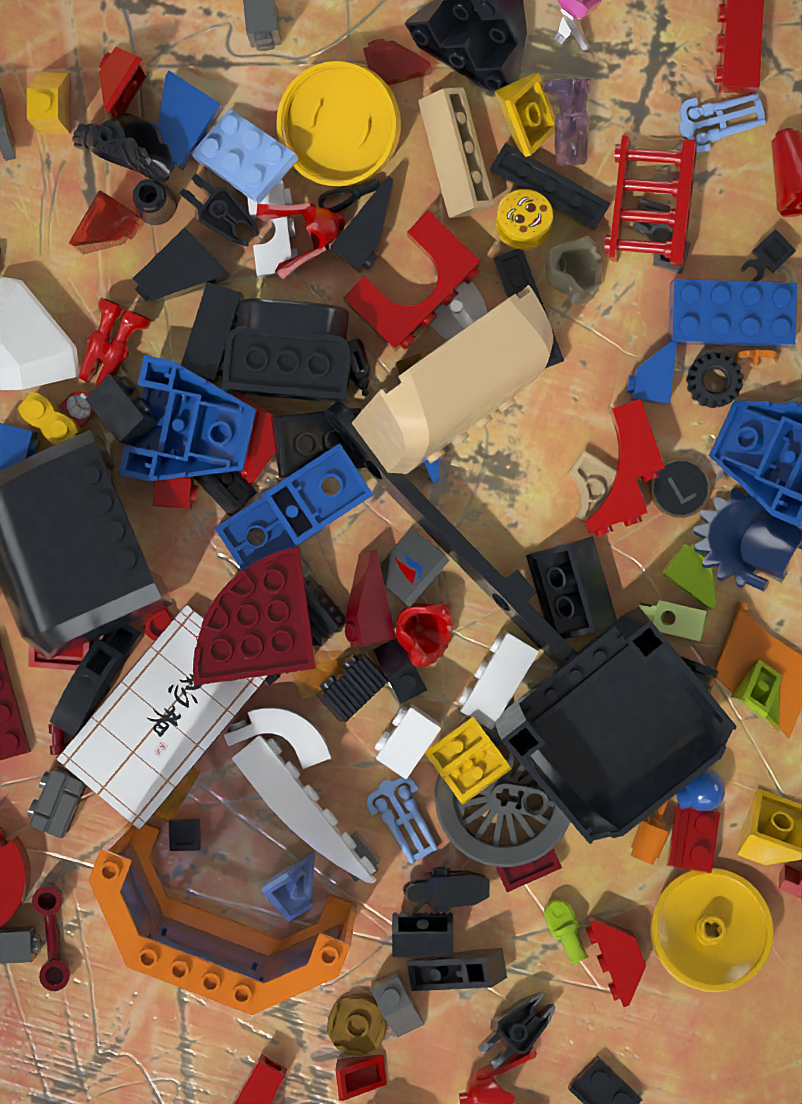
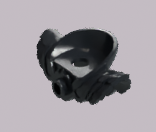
(128, 143)

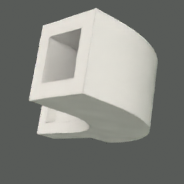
(288, 723)

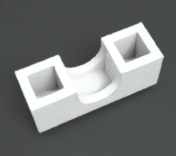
(279, 247)

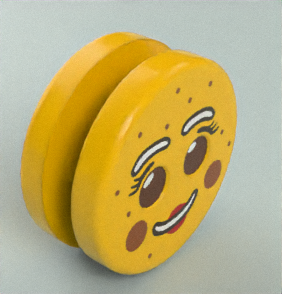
(524, 219)

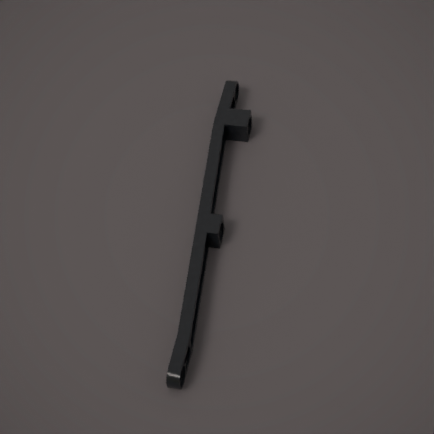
(508, 592)

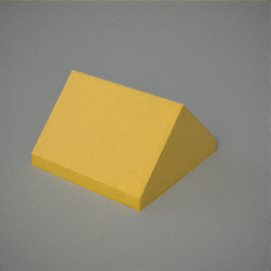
(527, 113)

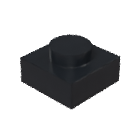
(184, 834)

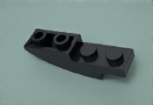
(93, 677)

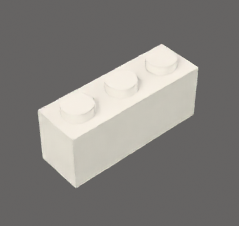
(497, 679)

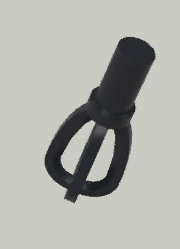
(356, 190)

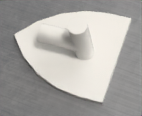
(460, 313)

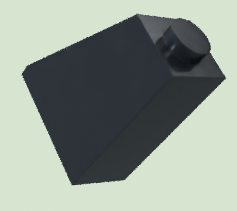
(178, 270)

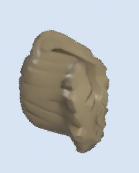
(575, 269)

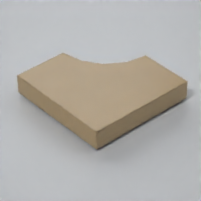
(593, 482)

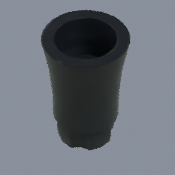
(159, 210)

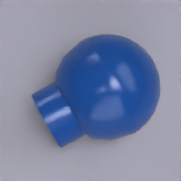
(702, 793)

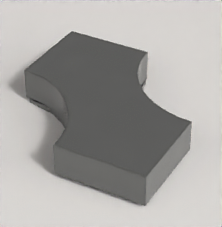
(7, 141)
(658, 233)

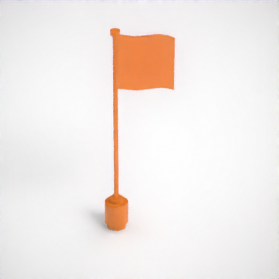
(741, 649)

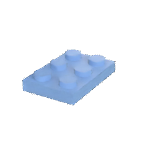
(244, 156)

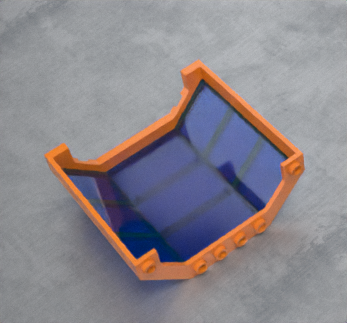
(204, 948)

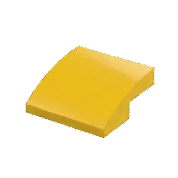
(468, 760)

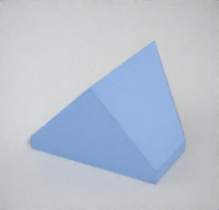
(292, 888)

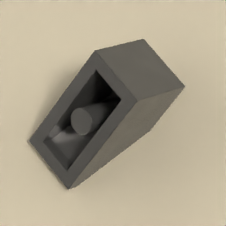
(396, 1003)

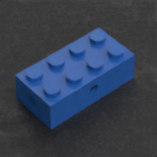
(732, 313)

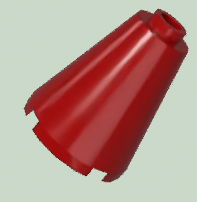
(788, 171)

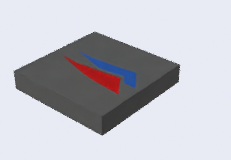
(411, 567)

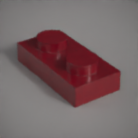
(520, 875)

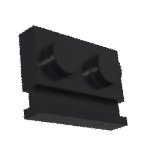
(602, 1085)

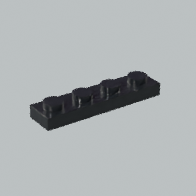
(560, 191)
(516, 276)

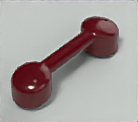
(55, 971)

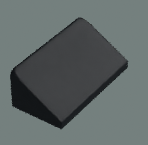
(227, 490)

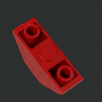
(261, 446)
(619, 957)

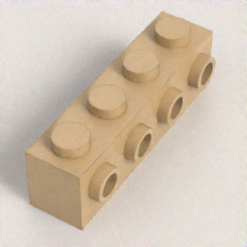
(445, 120)

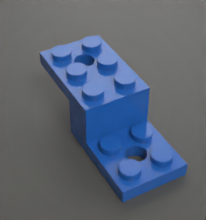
(295, 508)

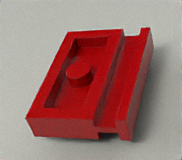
(693, 839)

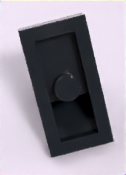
(399, 670)

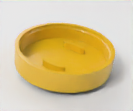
(339, 123)

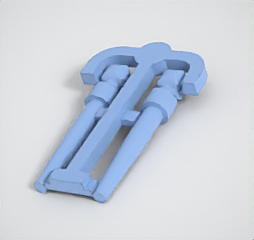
(687, 127)
(387, 788)

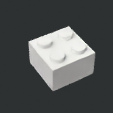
(407, 741)

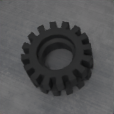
(733, 380)

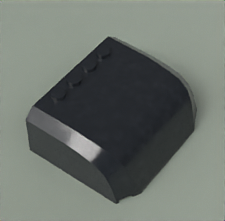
(70, 549)
(616, 729)

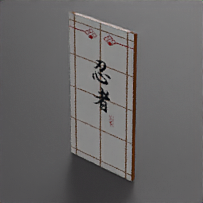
(155, 725)

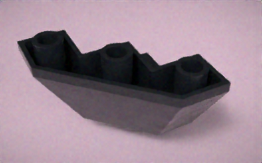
(474, 38)

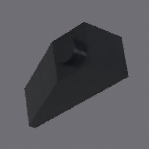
(363, 235)
(463, 971)

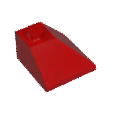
(120, 80)

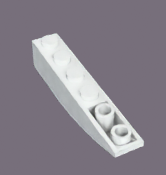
(297, 805)

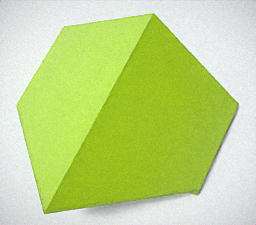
(761, 693)

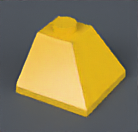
(772, 830)

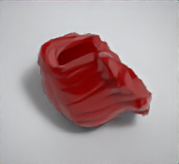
(425, 631)

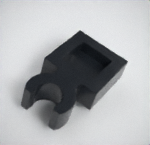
(770, 253)

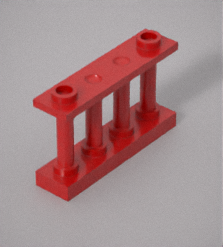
(676, 218)

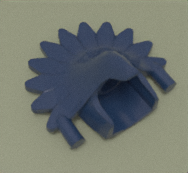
(746, 541)

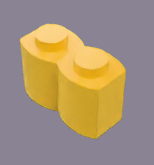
(45, 414)

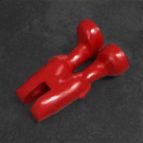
(101, 349)

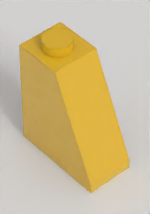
(49, 103)

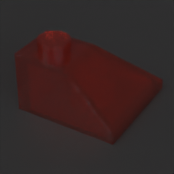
(104, 225)

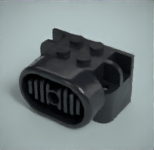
(289, 351)

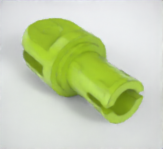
(564, 927)

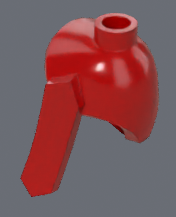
(321, 225)
(484, 1089)

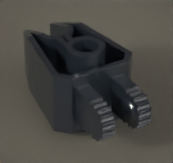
(219, 211)
(448, 889)
(517, 1028)

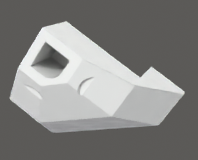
(31, 341)

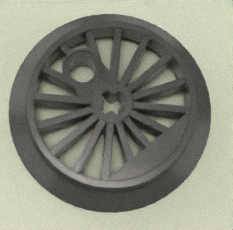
(451, 813)

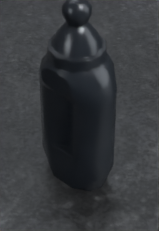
(359, 366)

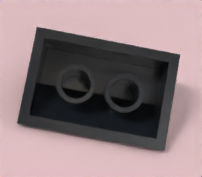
(572, 588)

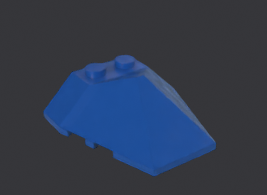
(197, 429)
(764, 454)

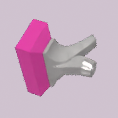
(572, 14)

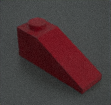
(368, 609)

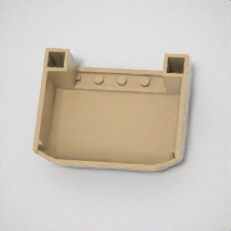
(458, 385)

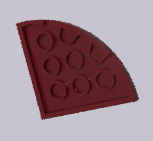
(257, 624)

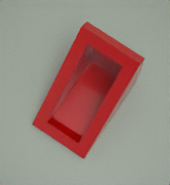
(359, 1075)

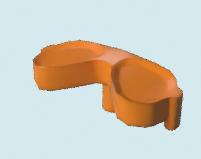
(756, 354)

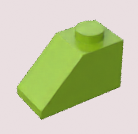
(688, 573)

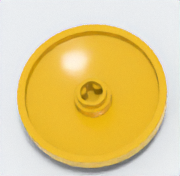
(711, 930)

